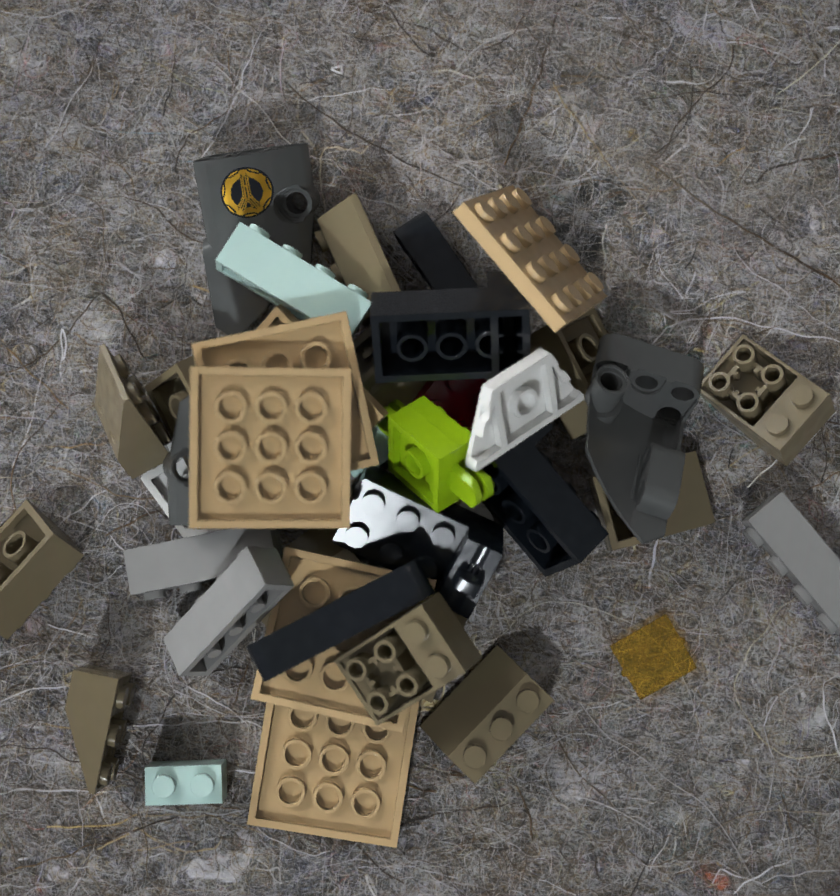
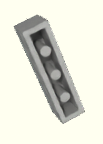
(798, 554)
(190, 560)
(228, 611)

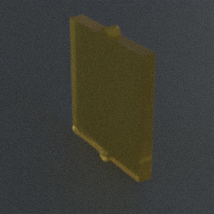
(652, 656)

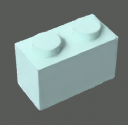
(186, 782)

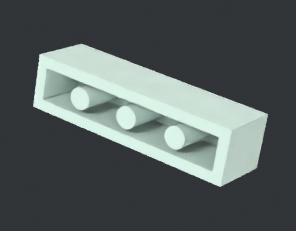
(288, 280)

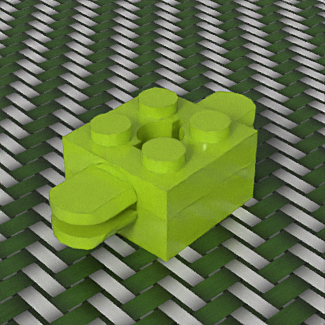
(430, 454)

